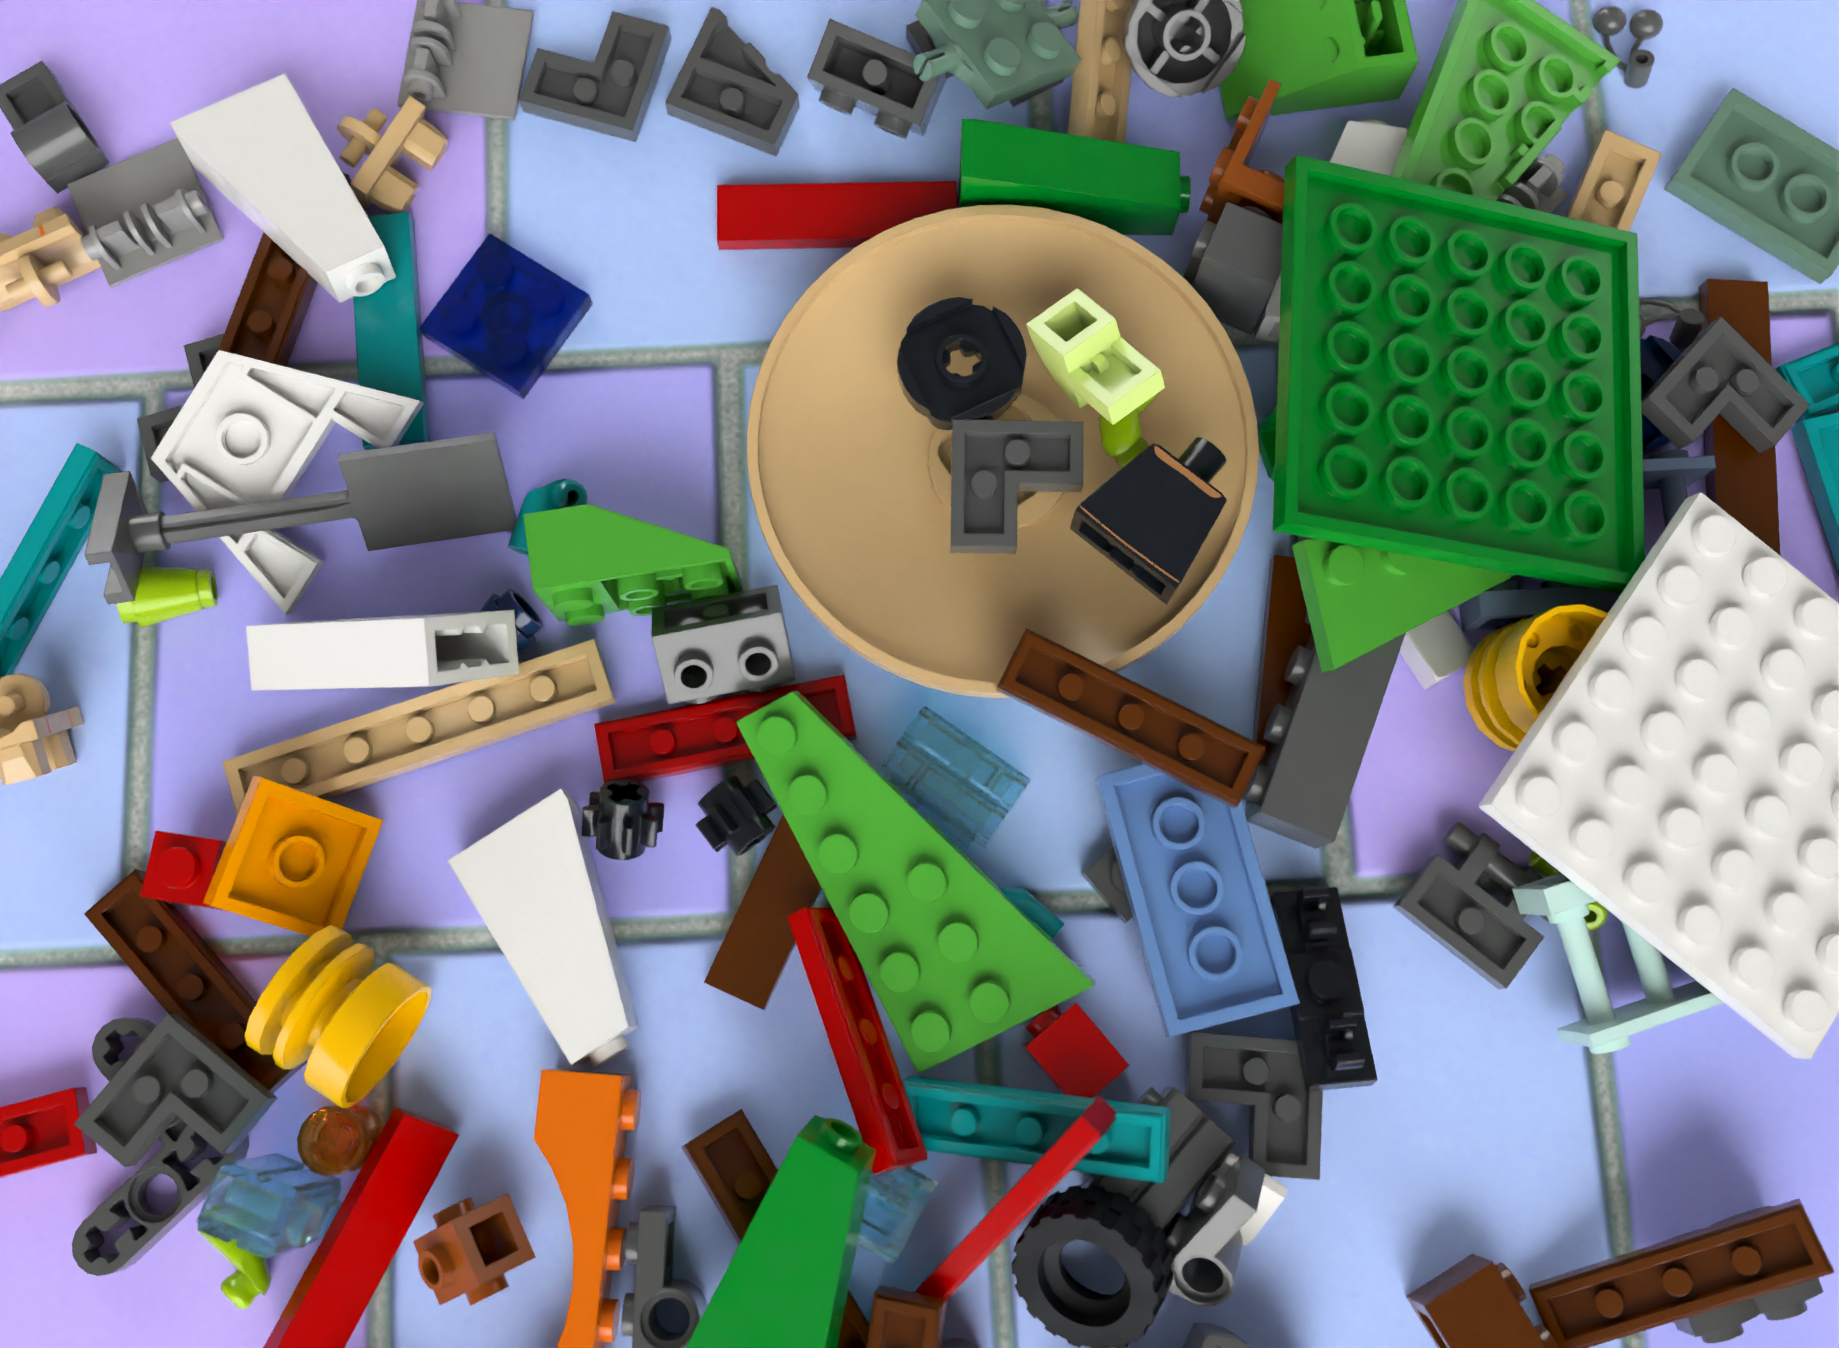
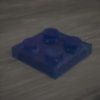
(506, 316)

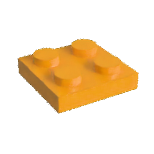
(292, 859)

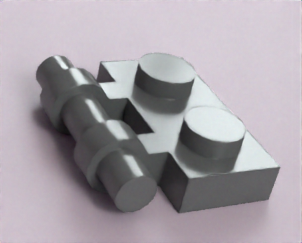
(1467, 918)

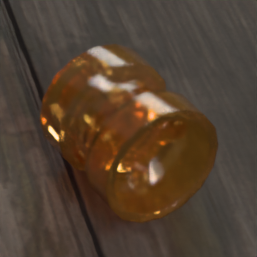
(325, 1141)

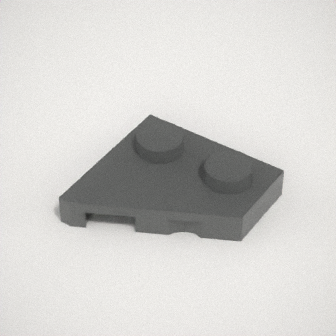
(732, 90)

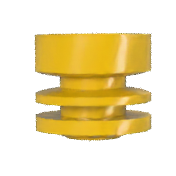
(1521, 668)
(337, 1015)

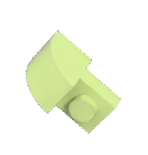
(1091, 359)

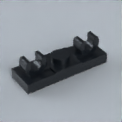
(1331, 1012)

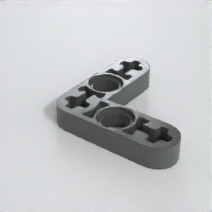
(177, 1141)

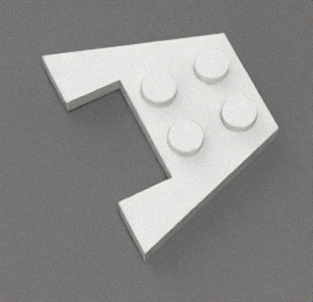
(251, 440)

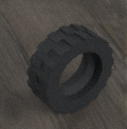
(1064, 1303)

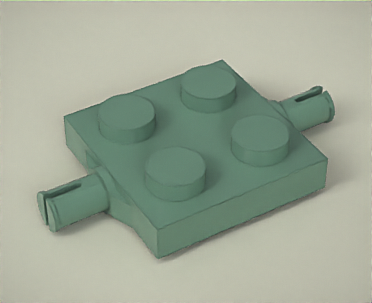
(997, 45)

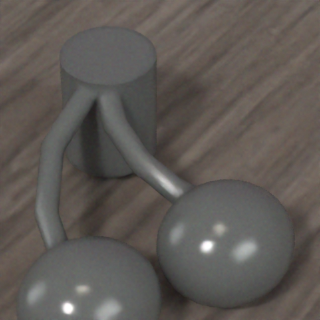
(1644, 26)
(1686, 326)

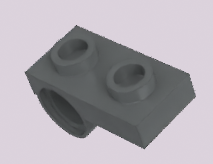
(49, 128)
(1209, 1238)
(652, 1251)

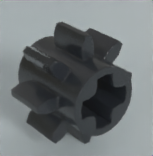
(736, 815)
(622, 819)

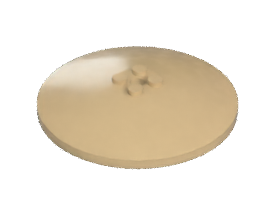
(861, 481)

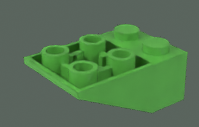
(1321, 54)
(606, 562)

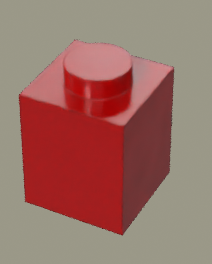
(181, 868)
(1073, 1051)

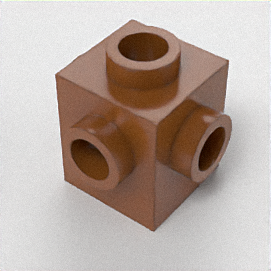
(472, 1250)

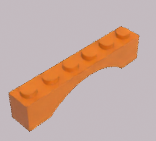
(583, 1138)

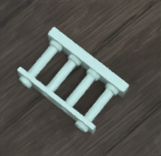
(1606, 1027)

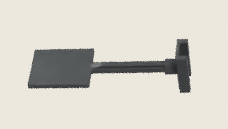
(393, 492)

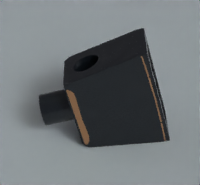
(1155, 514)

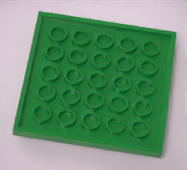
(1458, 379)

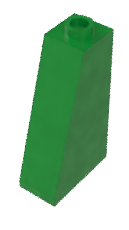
(1093, 178)
(799, 1250)

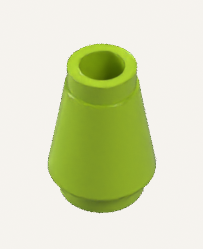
(168, 594)

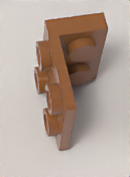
(1232, 178)

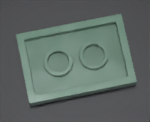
(1766, 184)

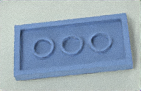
(1195, 901)

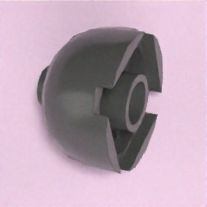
(1183, 43)

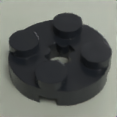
(975, 331)

